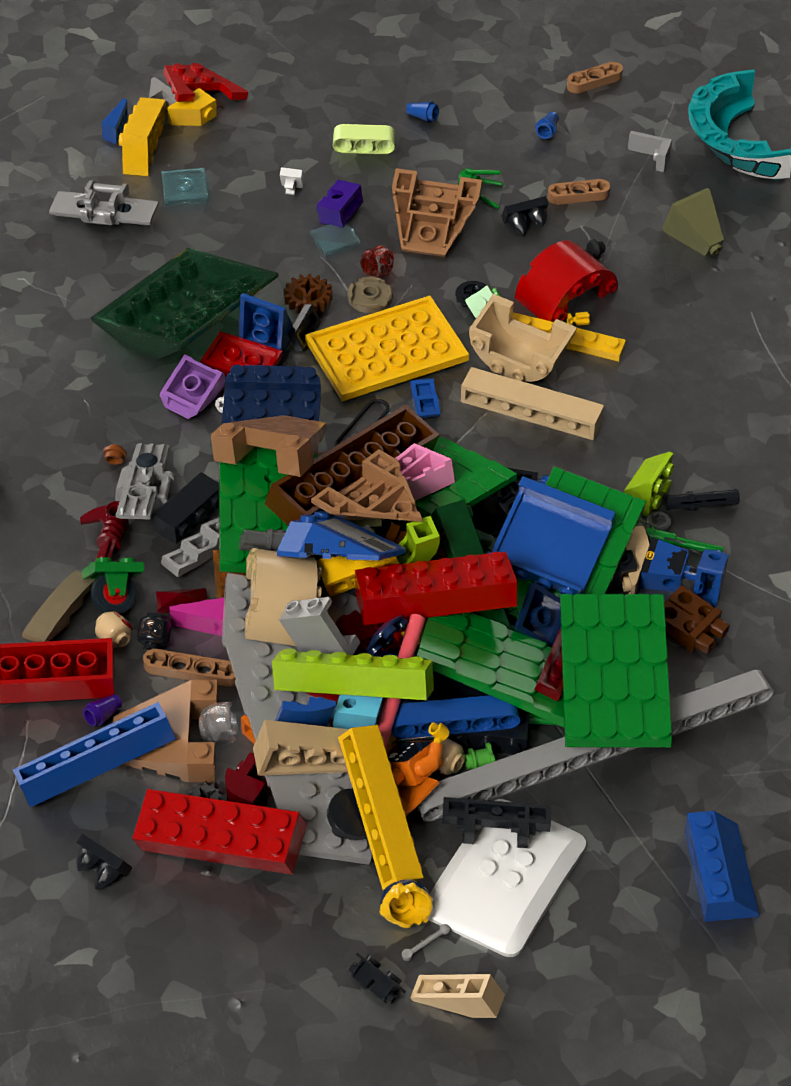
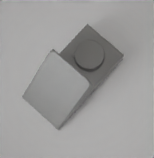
(159, 90)

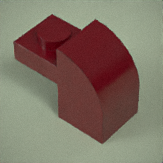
(242, 784)

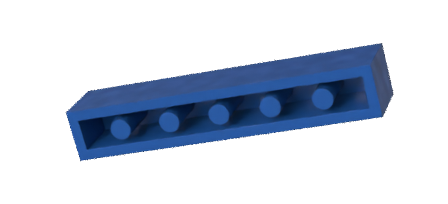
(94, 754)

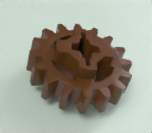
(308, 291)

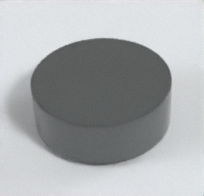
(659, 520)

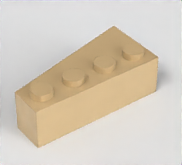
(298, 749)

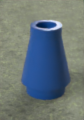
(423, 110)
(547, 125)

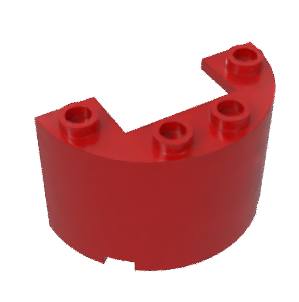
(558, 277)

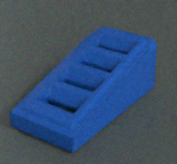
(115, 122)

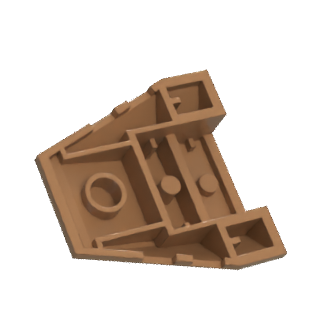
(431, 212)

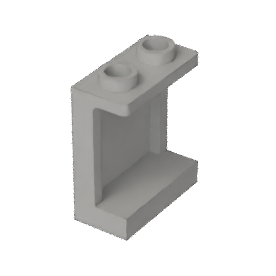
(314, 629)

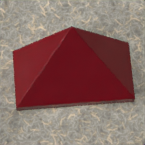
(175, 597)

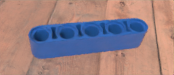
(457, 714)

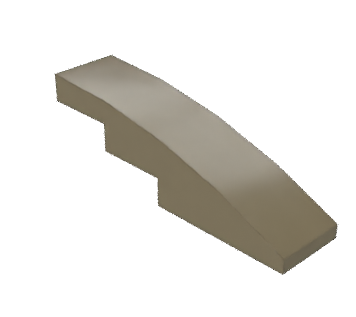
(57, 609)

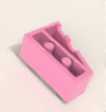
(425, 470)

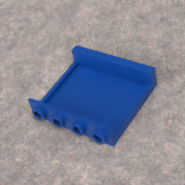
(554, 537)

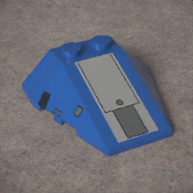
(334, 537)

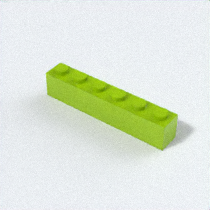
(353, 674)

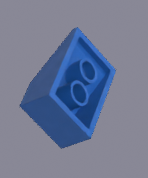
(264, 322)

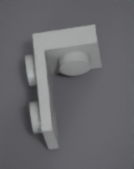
(651, 145)

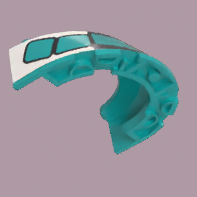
(712, 112)

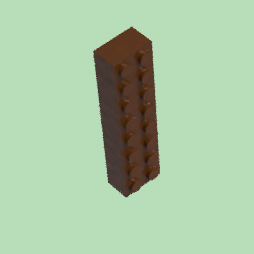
(343, 463)

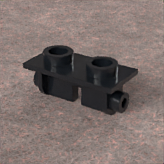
(385, 985)

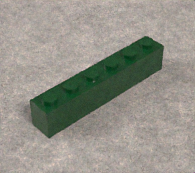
(462, 539)

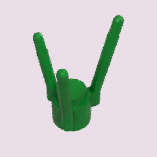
(472, 173)

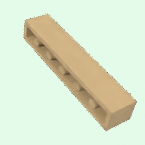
(532, 403)

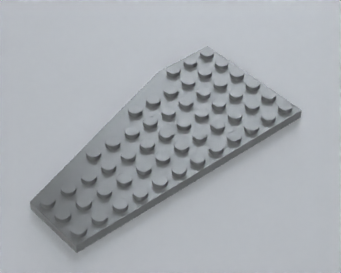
(255, 685)

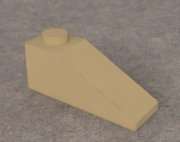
(462, 994)

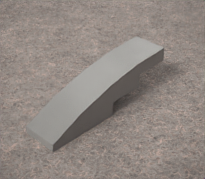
(194, 550)

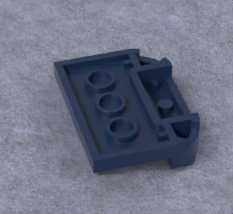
(271, 392)

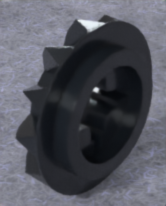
(466, 290)

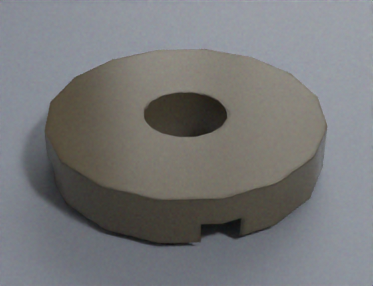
(370, 304)

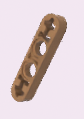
(190, 671)

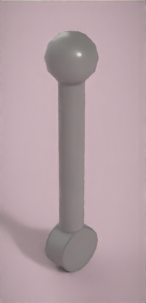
(407, 954)

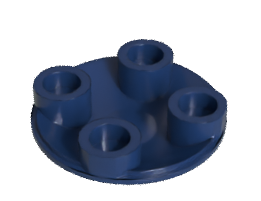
(383, 636)

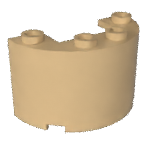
(515, 347)
(273, 585)

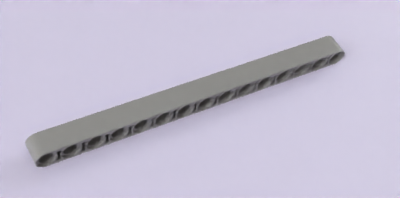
(555, 759)

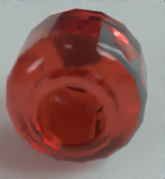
(377, 261)

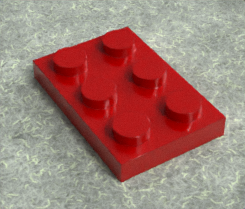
(232, 350)

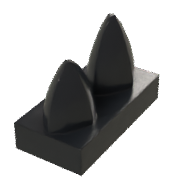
(518, 213)
(109, 867)

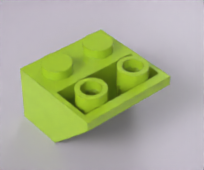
(652, 481)

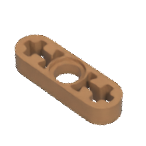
(607, 74)
(598, 191)

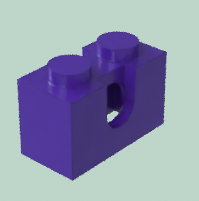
(340, 197)

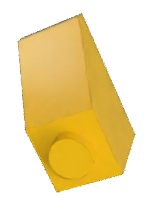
(193, 112)

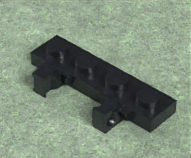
(474, 814)

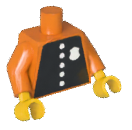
(416, 760)

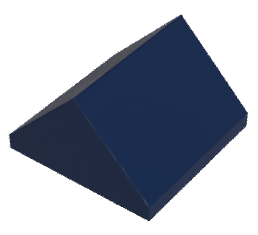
(539, 615)

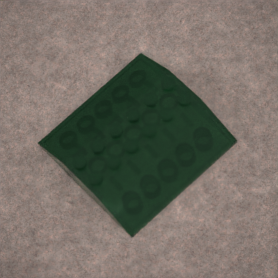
(179, 302)

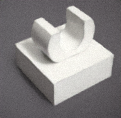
(291, 179)

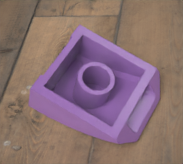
(191, 387)

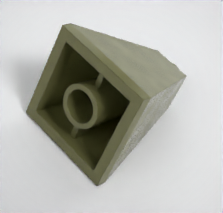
(695, 223)

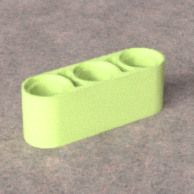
(364, 139)

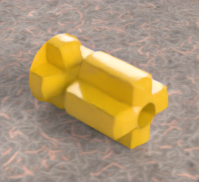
(580, 318)

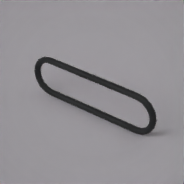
(360, 414)

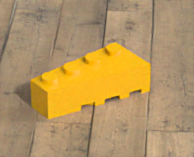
(142, 135)

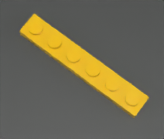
(583, 340)

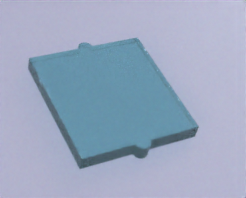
(334, 238)

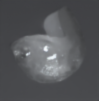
(216, 722)

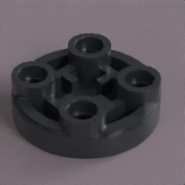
(345, 816)

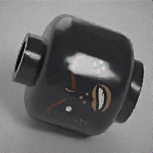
(154, 631)

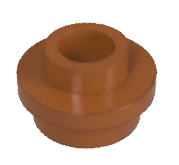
(114, 454)

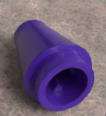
(101, 710)

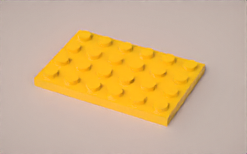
(386, 348)

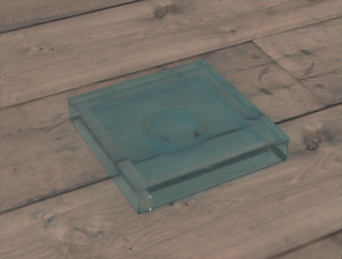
(184, 186)

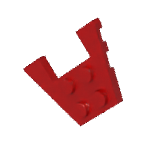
(189, 78)

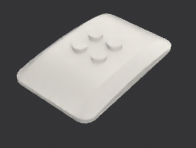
(503, 891)

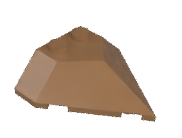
(376, 495)

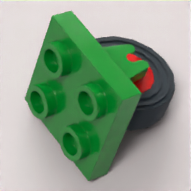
(113, 583)

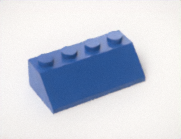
(719, 867)

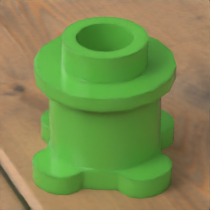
(479, 757)

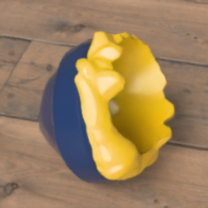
(406, 903)

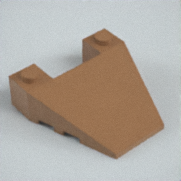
(291, 437)
(181, 757)

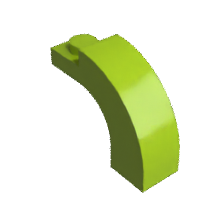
(420, 541)

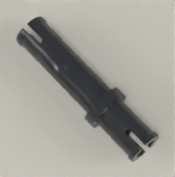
(692, 500)

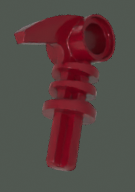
(112, 530)

